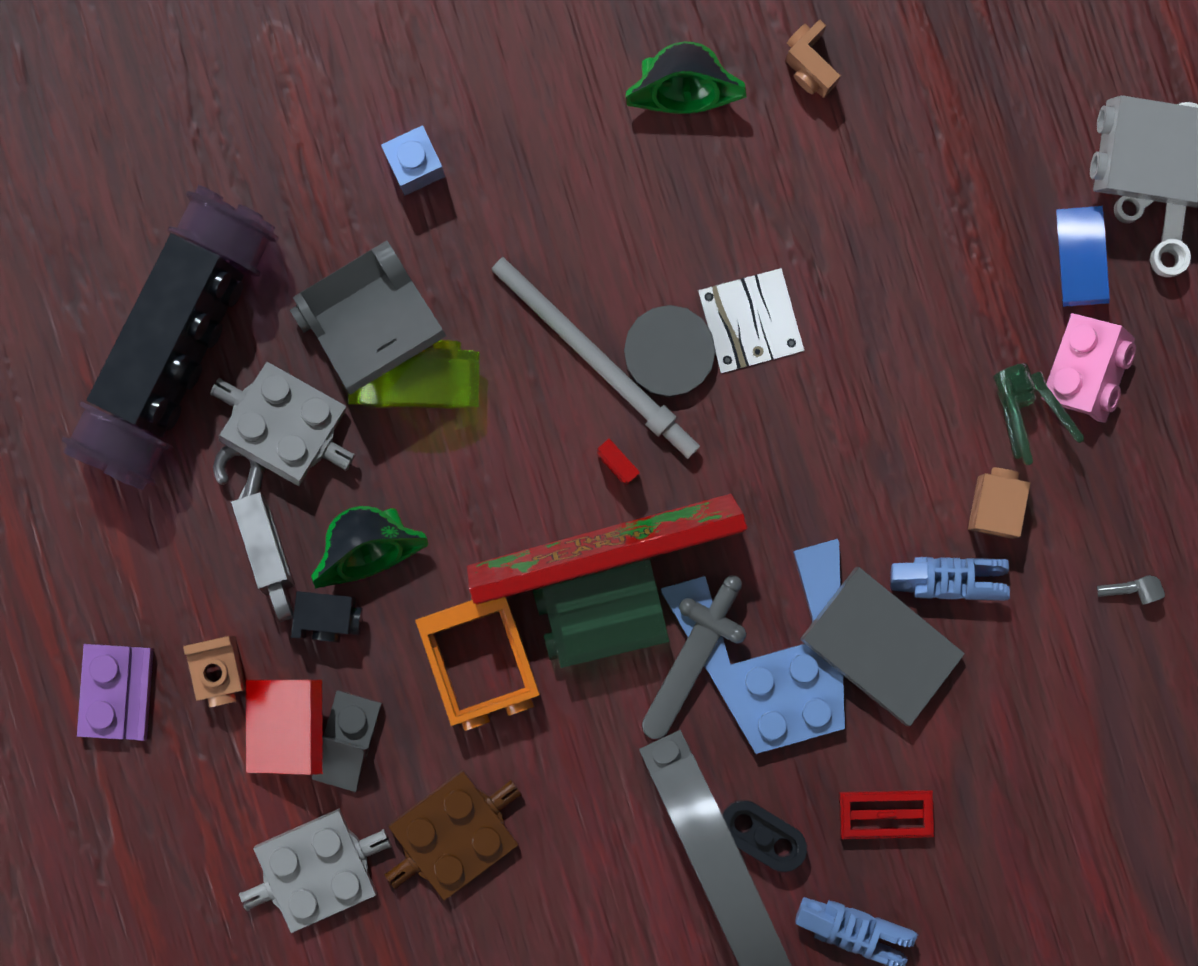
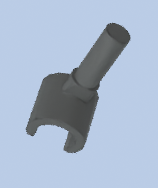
(1148, 589)

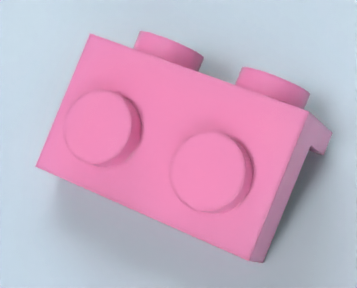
(1091, 366)

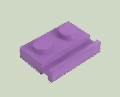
(115, 692)

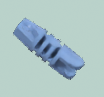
(950, 578)
(855, 931)

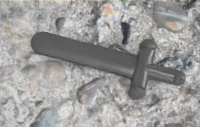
(709, 626)

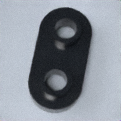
(763, 834)

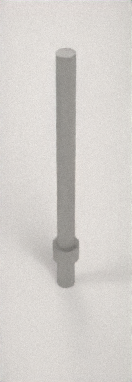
(659, 420)

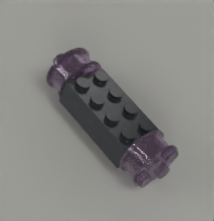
(168, 336)

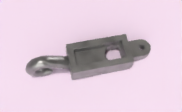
(259, 535)

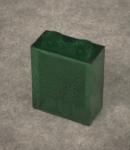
(602, 614)

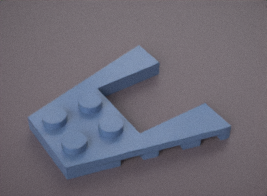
(788, 691)

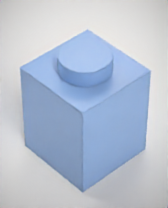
(413, 160)

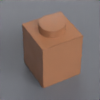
(999, 503)

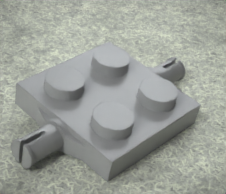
(282, 424)
(315, 870)

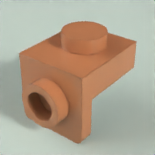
(811, 69)

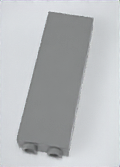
(1147, 151)

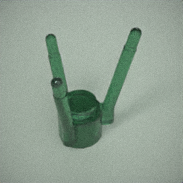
(1017, 390)

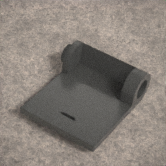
(367, 317)

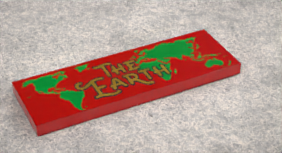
(605, 548)

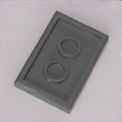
(882, 646)

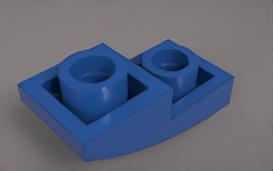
(1082, 256)

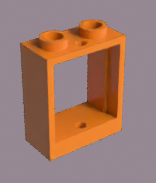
(461, 614)

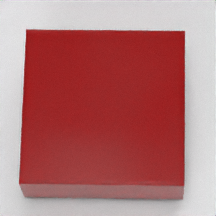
(617, 462)

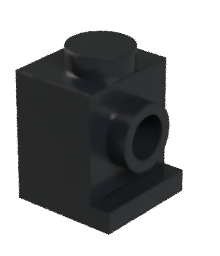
(326, 616)

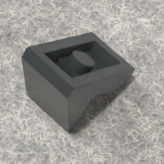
(348, 739)

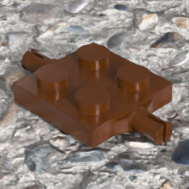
(453, 834)

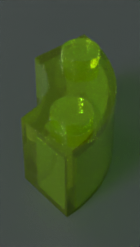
(431, 379)

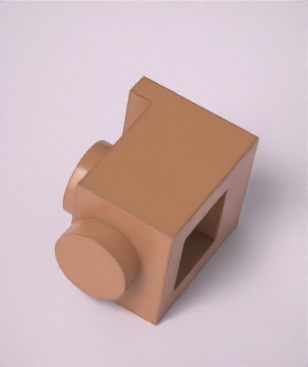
(224, 654)

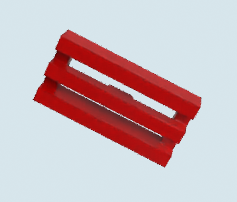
(846, 814)

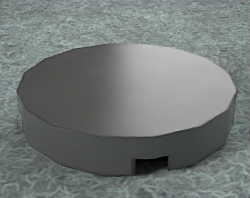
(669, 351)

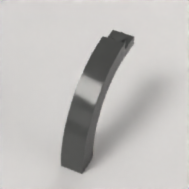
(713, 852)

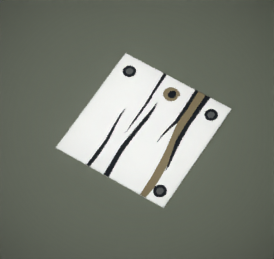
(751, 320)

